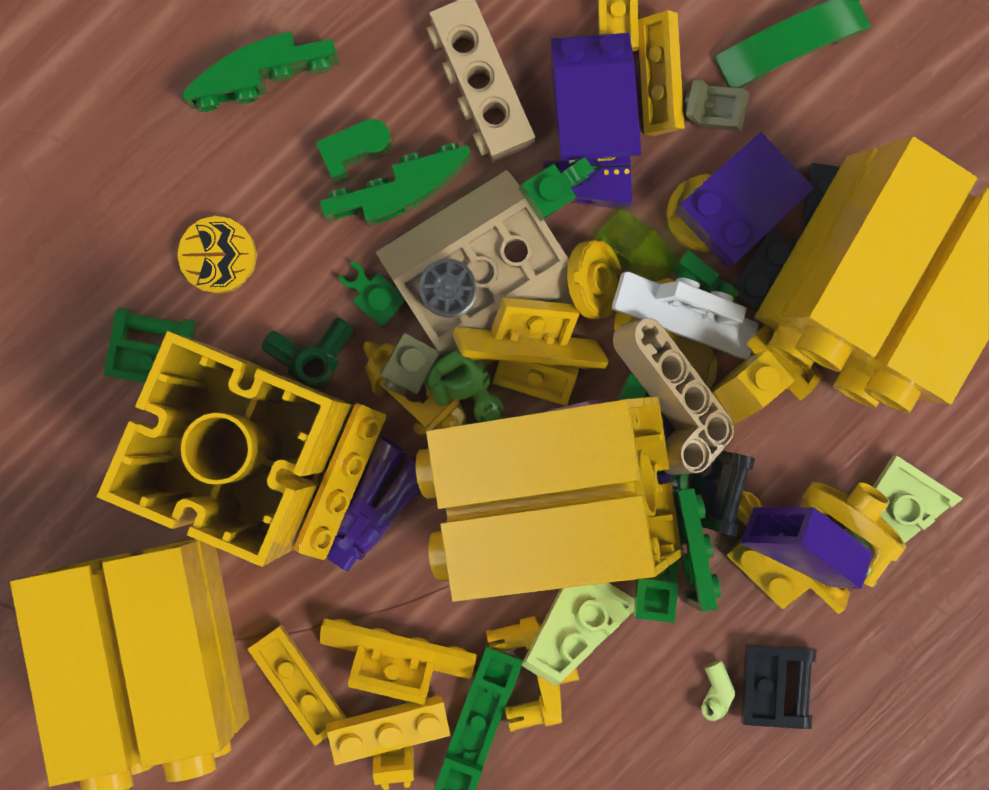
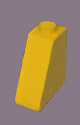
(751, 386)

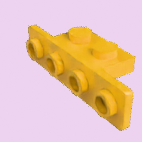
(532, 334)
(339, 482)
(774, 578)
(394, 663)

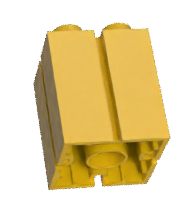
(889, 279)
(225, 450)
(551, 500)
(131, 665)

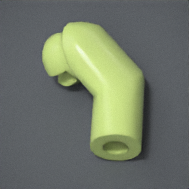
(720, 693)

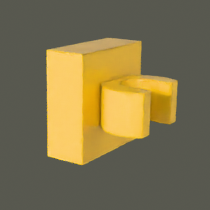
(394, 767)

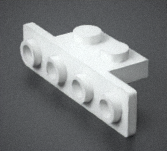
(688, 312)

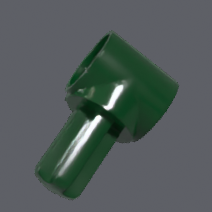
(297, 357)

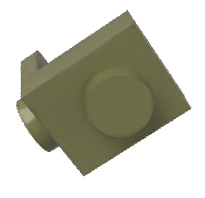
(716, 106)
(408, 365)

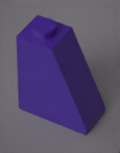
(808, 544)

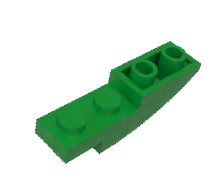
(243, 72)
(415, 183)

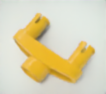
(861, 514)
(548, 707)

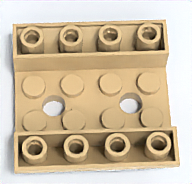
(477, 234)

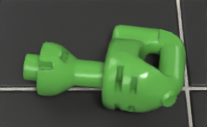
(465, 381)

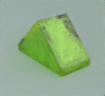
(637, 246)

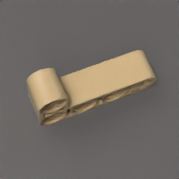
(701, 422)

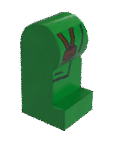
(354, 144)

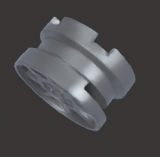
(447, 288)

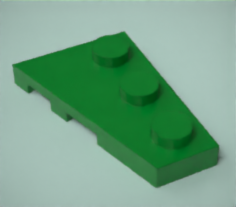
(699, 548)

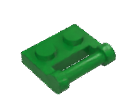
(135, 359)

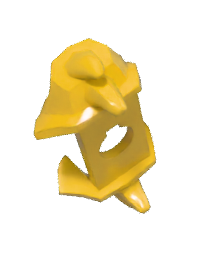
(429, 413)

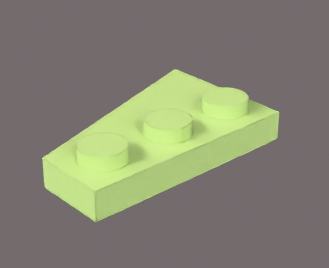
(912, 499)
(575, 627)

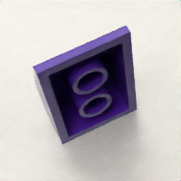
(595, 96)
(744, 200)

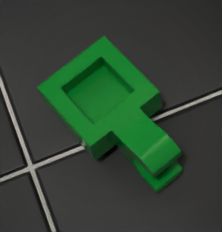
(552, 190)

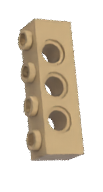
(464, 21)

